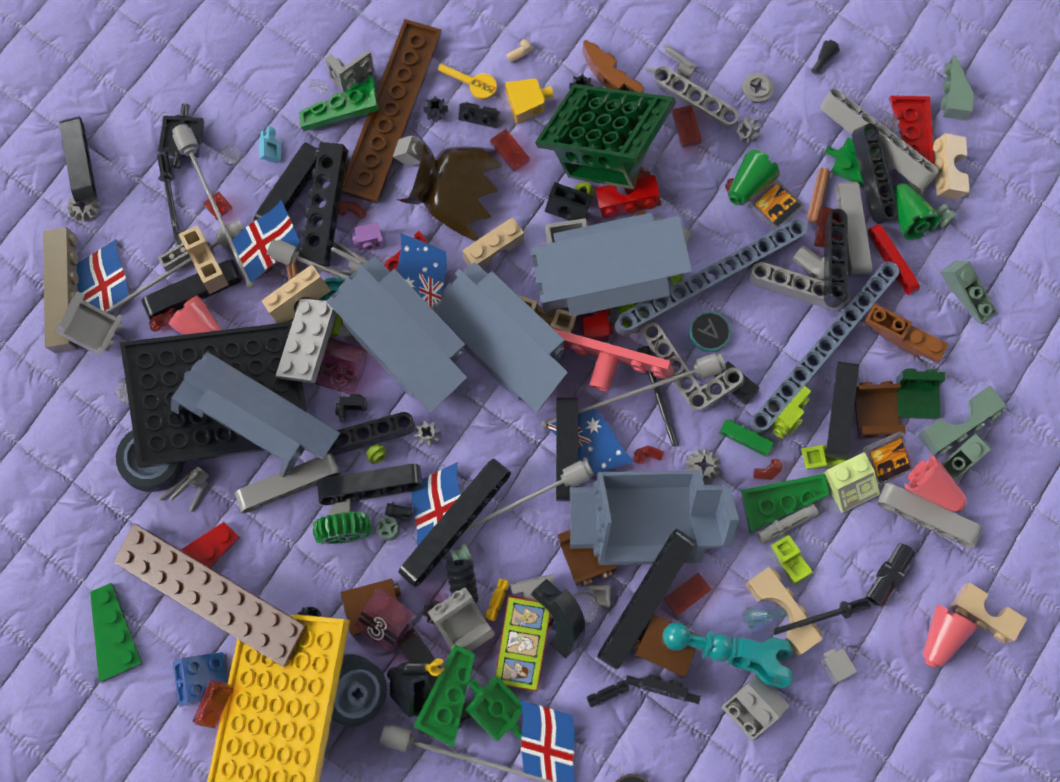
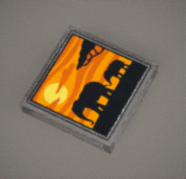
(776, 205)
(889, 458)

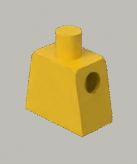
(527, 98)

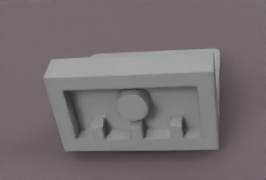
(352, 73)

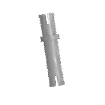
(779, 528)

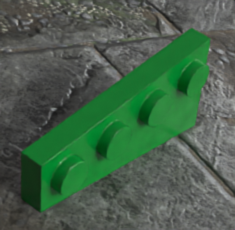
(349, 104)
(779, 499)
(113, 639)
(445, 702)

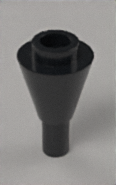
(827, 52)

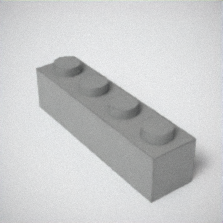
(175, 256)

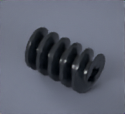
(462, 575)

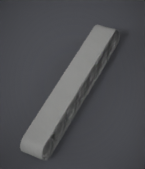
(896, 151)

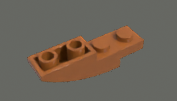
(604, 68)
(904, 335)

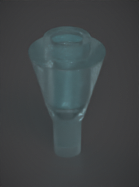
(755, 616)

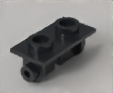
(474, 114)

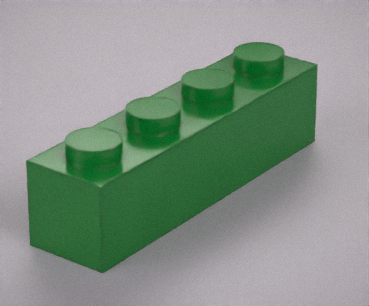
(745, 437)

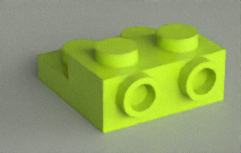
(790, 417)

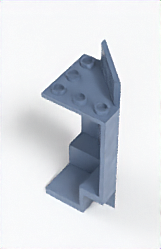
(610, 264)
(400, 332)
(504, 334)
(252, 411)
(634, 513)

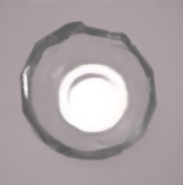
(588, 605)

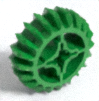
(342, 528)

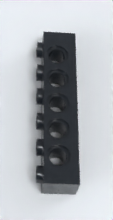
(331, 194)

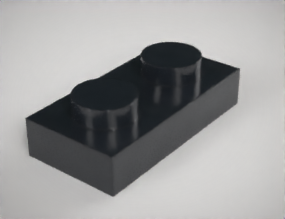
(747, 390)

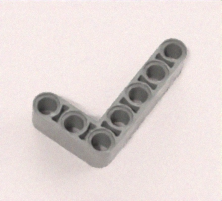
(695, 391)

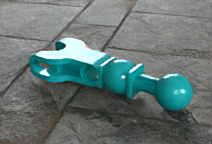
(739, 652)

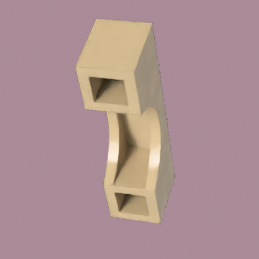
(767, 587)

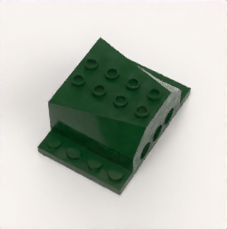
(605, 133)

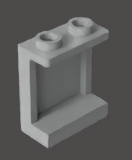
(88, 325)
(461, 621)

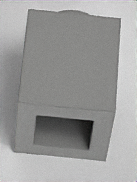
(409, 150)
(837, 665)

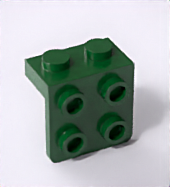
(919, 393)

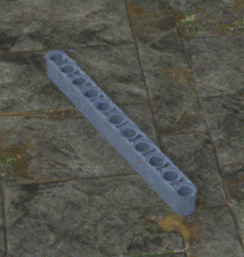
(717, 269)
(833, 341)

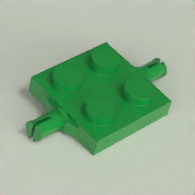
(846, 162)
(495, 708)

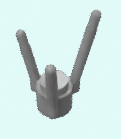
(685, 67)
(355, 259)
(196, 478)

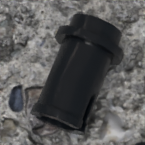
(398, 511)

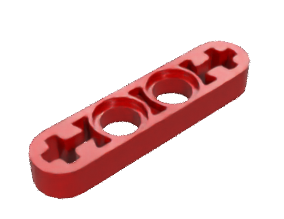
(890, 254)

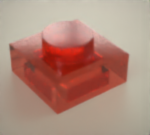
(222, 204)

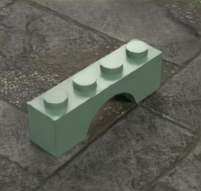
(981, 407)

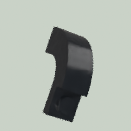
(567, 616)

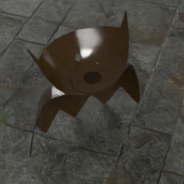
(455, 194)

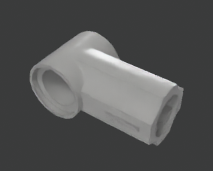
(810, 262)

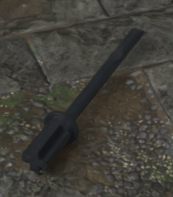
(167, 176)
(645, 350)
(845, 609)

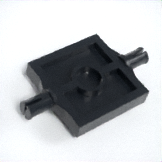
(167, 143)
(671, 689)

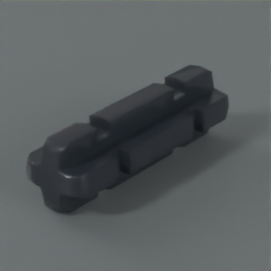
(607, 693)

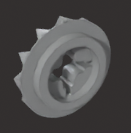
(750, 84)
(88, 212)
(696, 458)

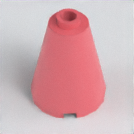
(194, 318)
(936, 485)
(946, 636)

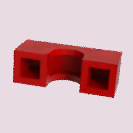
(644, 197)
(597, 326)

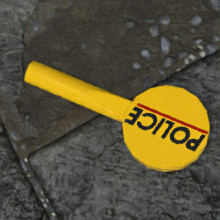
(481, 86)

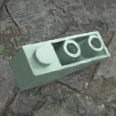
(958, 93)
(968, 289)
(966, 456)

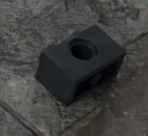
(568, 202)

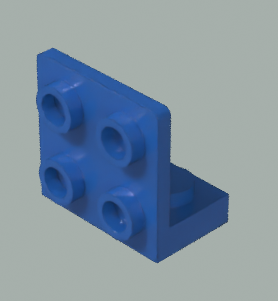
(194, 675)

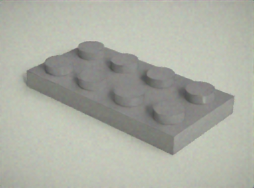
(307, 341)

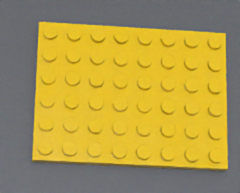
(278, 714)

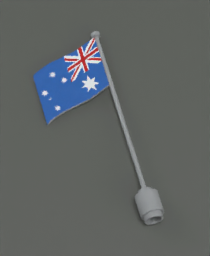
(418, 264)
(595, 437)

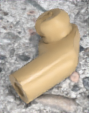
(518, 53)

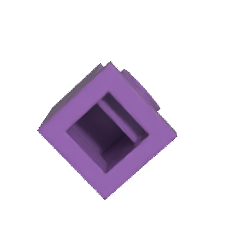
(368, 237)

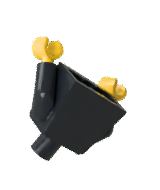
(411, 684)

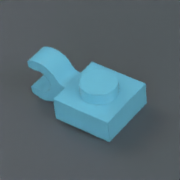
(269, 148)

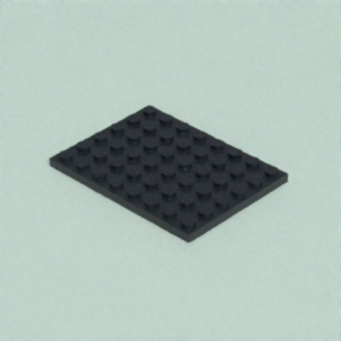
(157, 369)

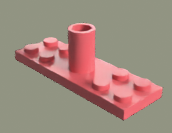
(610, 356)

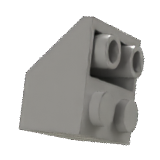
(755, 707)

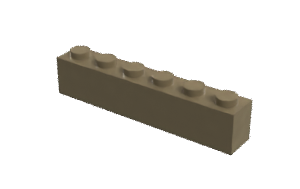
(59, 283)

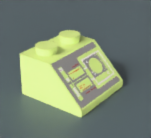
(852, 482)

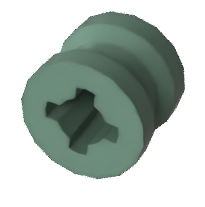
(946, 215)
(385, 525)
(461, 553)

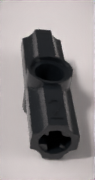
(890, 574)

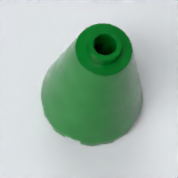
(752, 177)
(914, 213)

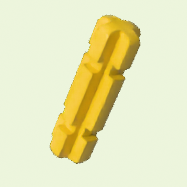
(497, 599)

